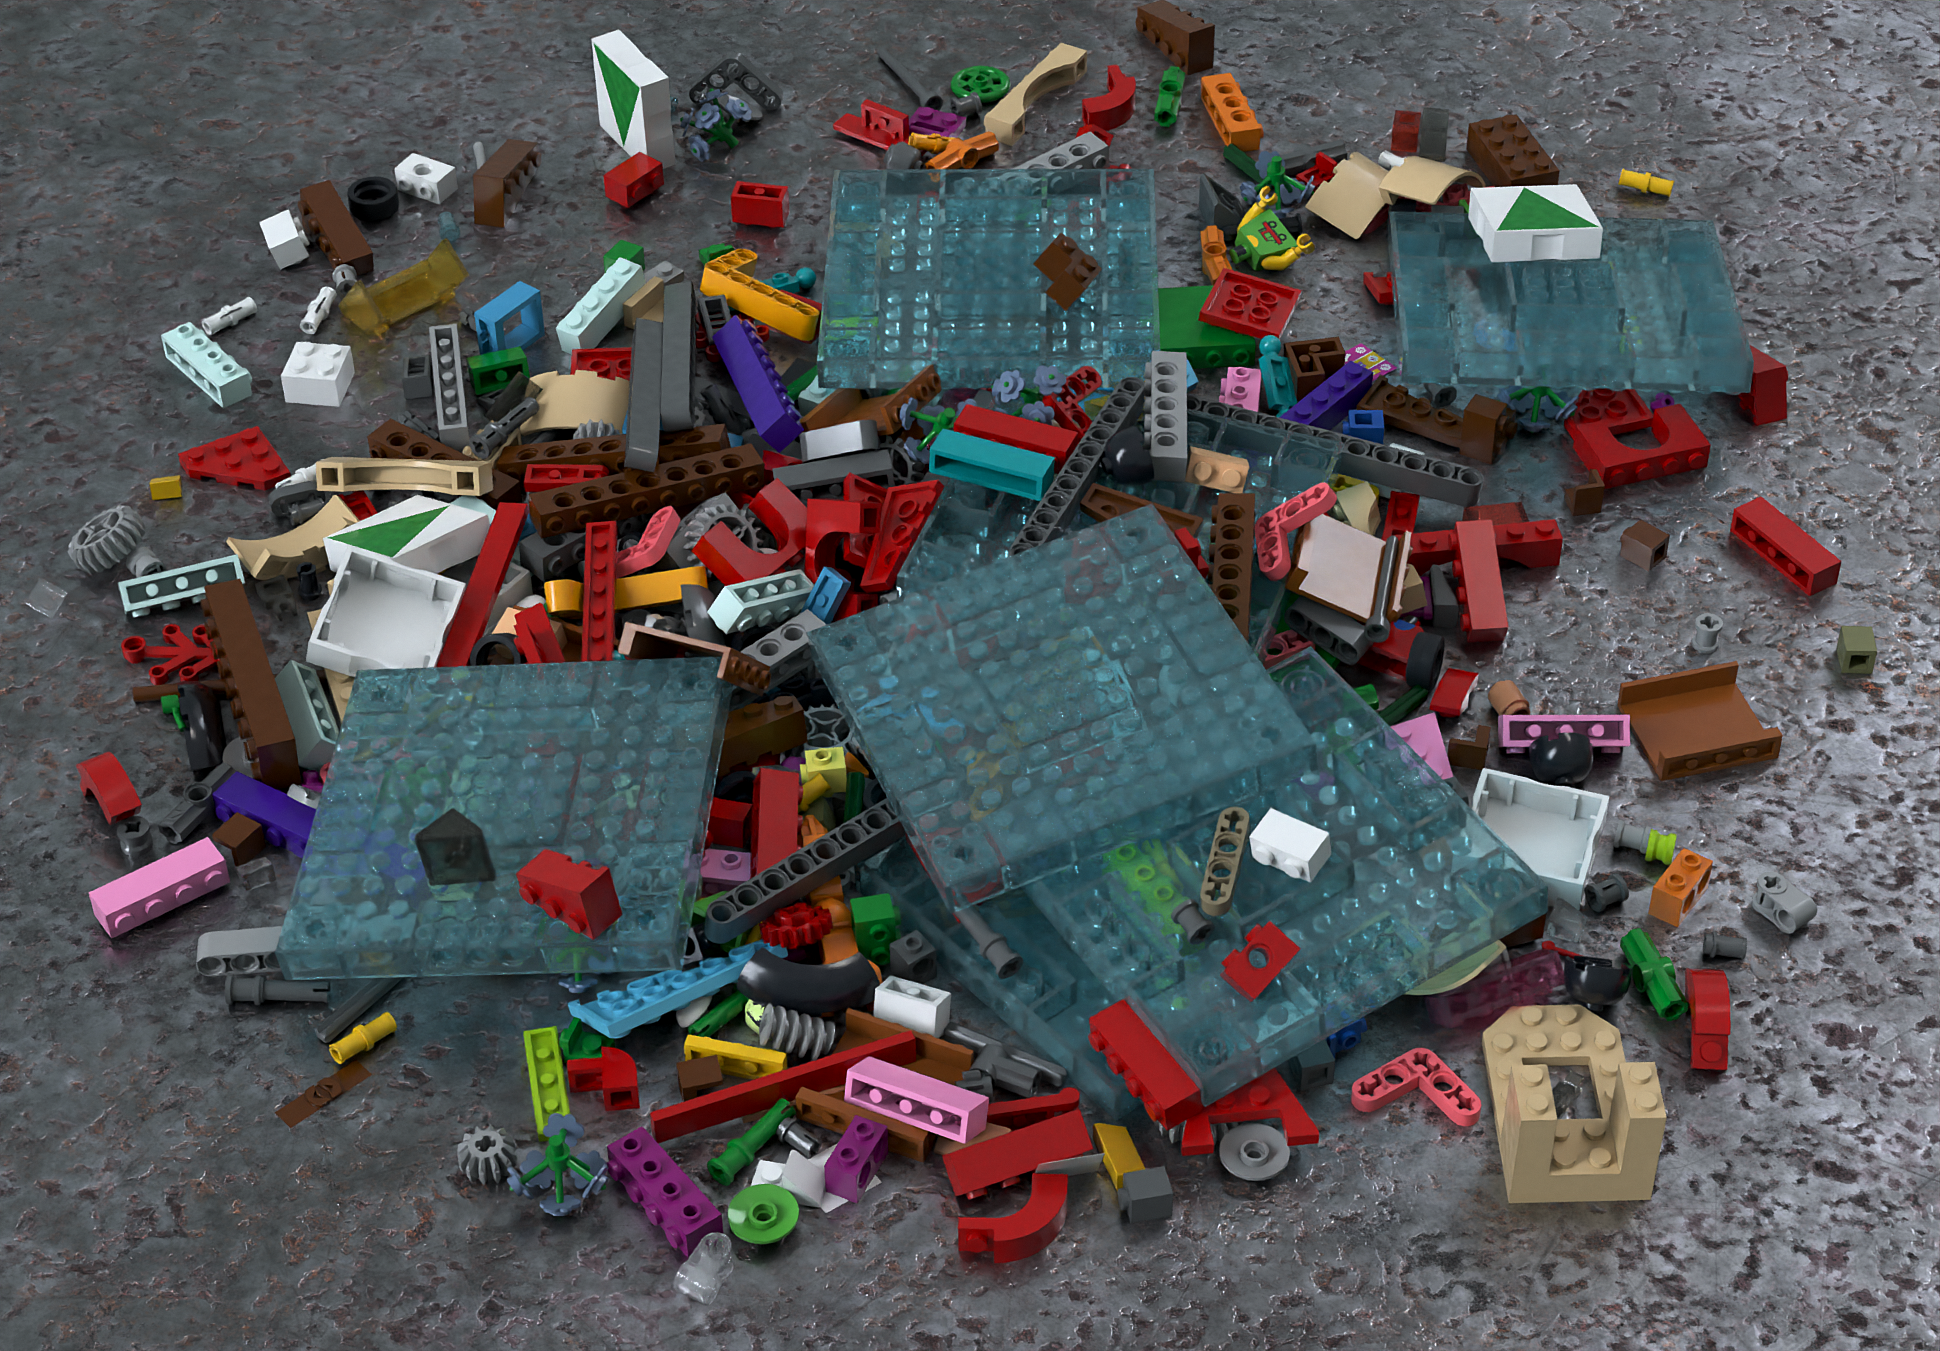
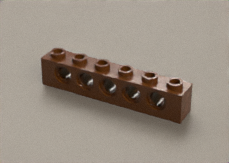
(400, 442)

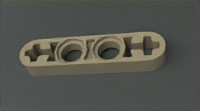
(1225, 860)

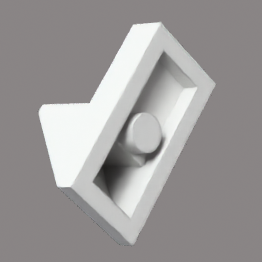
(797, 1176)

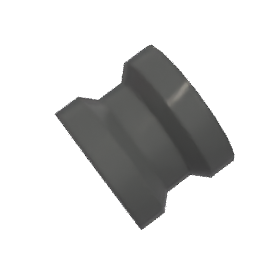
(135, 836)

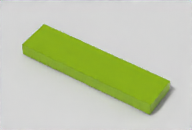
(545, 1076)

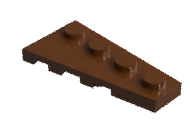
(1412, 413)
(1106, 503)

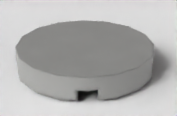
(304, 795)

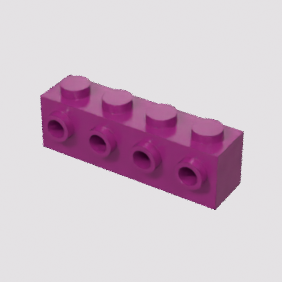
(663, 1190)

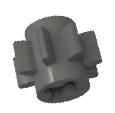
(974, 1082)

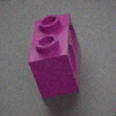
(856, 1159)

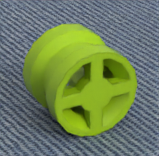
(1660, 847)

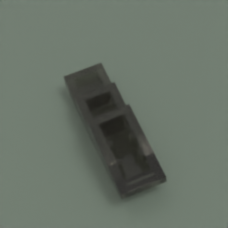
(1434, 134)

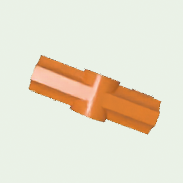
(965, 153)
(1213, 252)

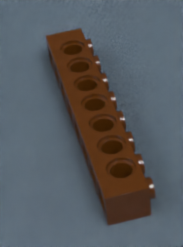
(610, 450)
(646, 492)
(1233, 555)

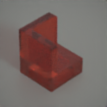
(1405, 131)

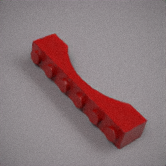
(1526, 542)

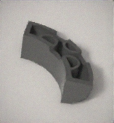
(699, 624)

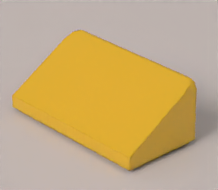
(1119, 1151)

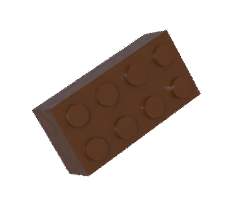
(1510, 153)

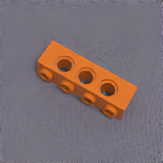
(1231, 112)

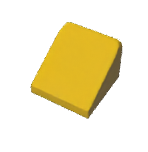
(166, 487)

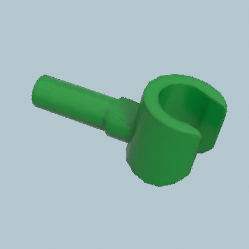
(170, 705)

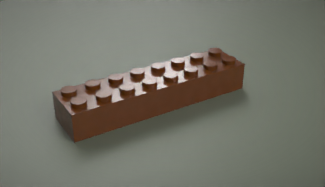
(250, 685)

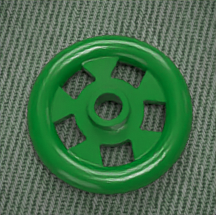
(981, 82)

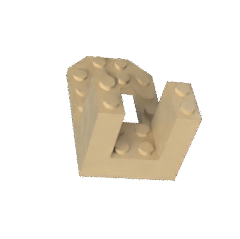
(1571, 1157)

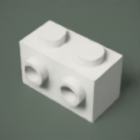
(285, 238)
(1290, 845)
(913, 1005)

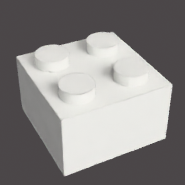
(317, 374)

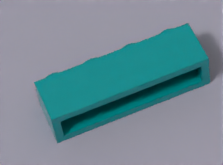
(991, 464)

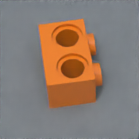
(1680, 887)

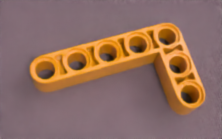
(733, 277)
(651, 590)

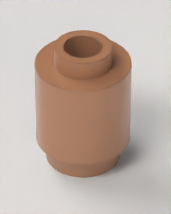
(1508, 699)

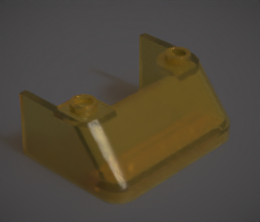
(405, 292)

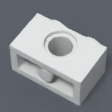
(426, 178)

